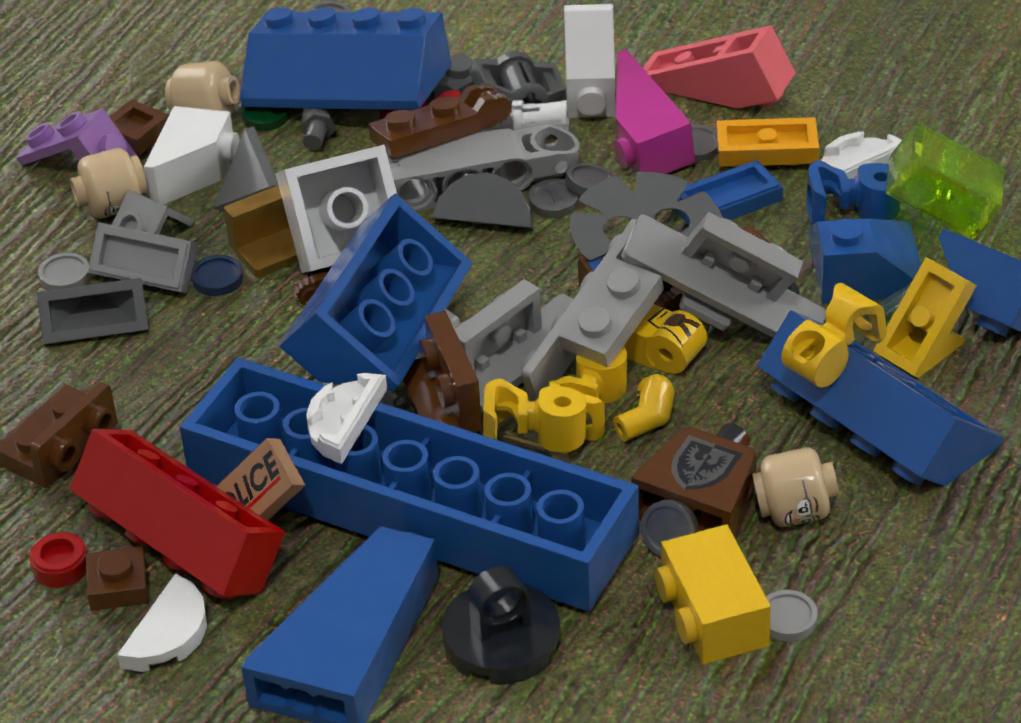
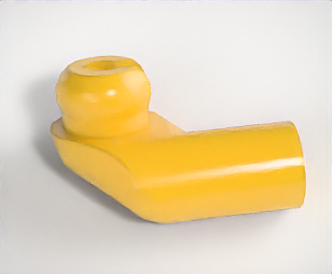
(652, 411)

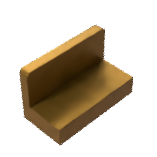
(261, 232)

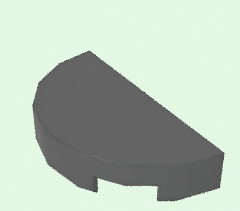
(484, 201)

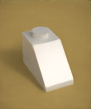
(590, 60)
(190, 153)

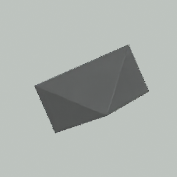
(248, 171)
(92, 311)

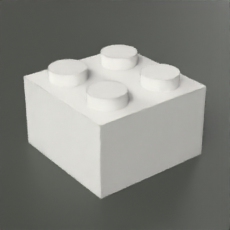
(331, 200)

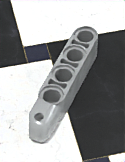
(507, 153)

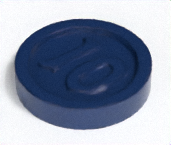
(217, 275)

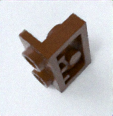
(442, 380)
(57, 433)

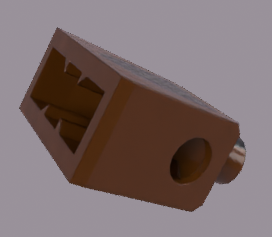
(703, 472)

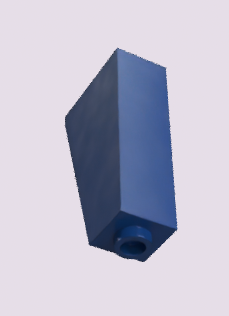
(346, 635)

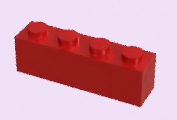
(176, 513)

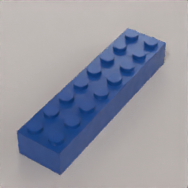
(417, 475)

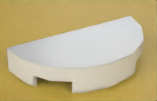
(854, 150)
(341, 413)
(169, 628)

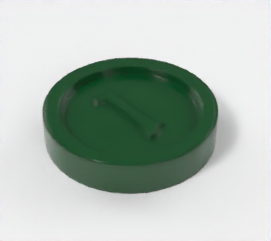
(264, 117)

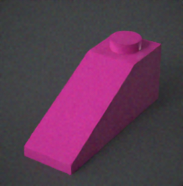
(649, 125)

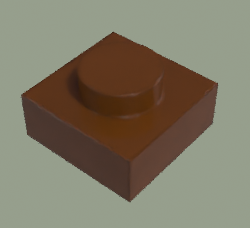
(139, 124)
(117, 578)

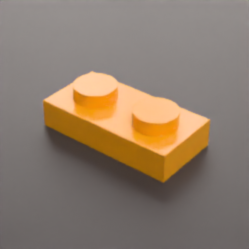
(768, 141)

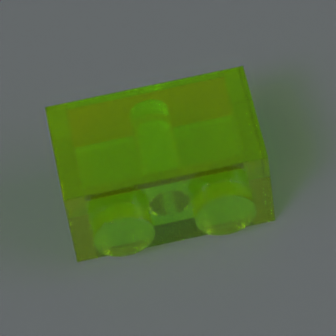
(945, 180)

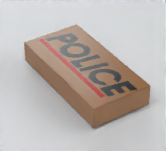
(264, 479)

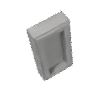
(145, 255)

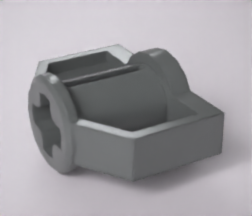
(518, 78)

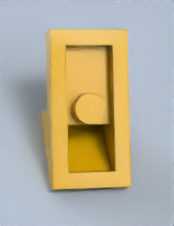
(924, 319)

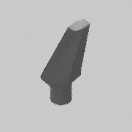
(317, 126)

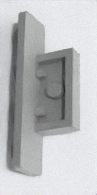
(723, 269)
(597, 320)
(507, 332)

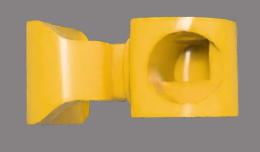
(821, 351)
(599, 386)
(555, 416)

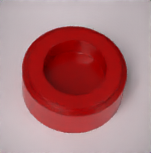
(58, 559)

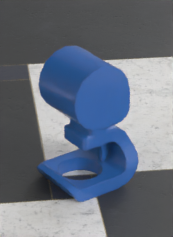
(863, 191)

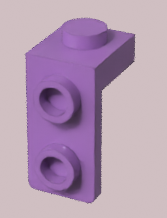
(78, 132)

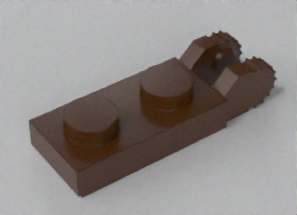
(441, 121)

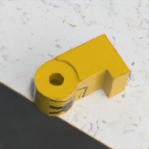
(666, 340)

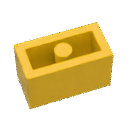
(713, 594)

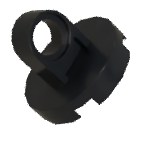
(501, 628)

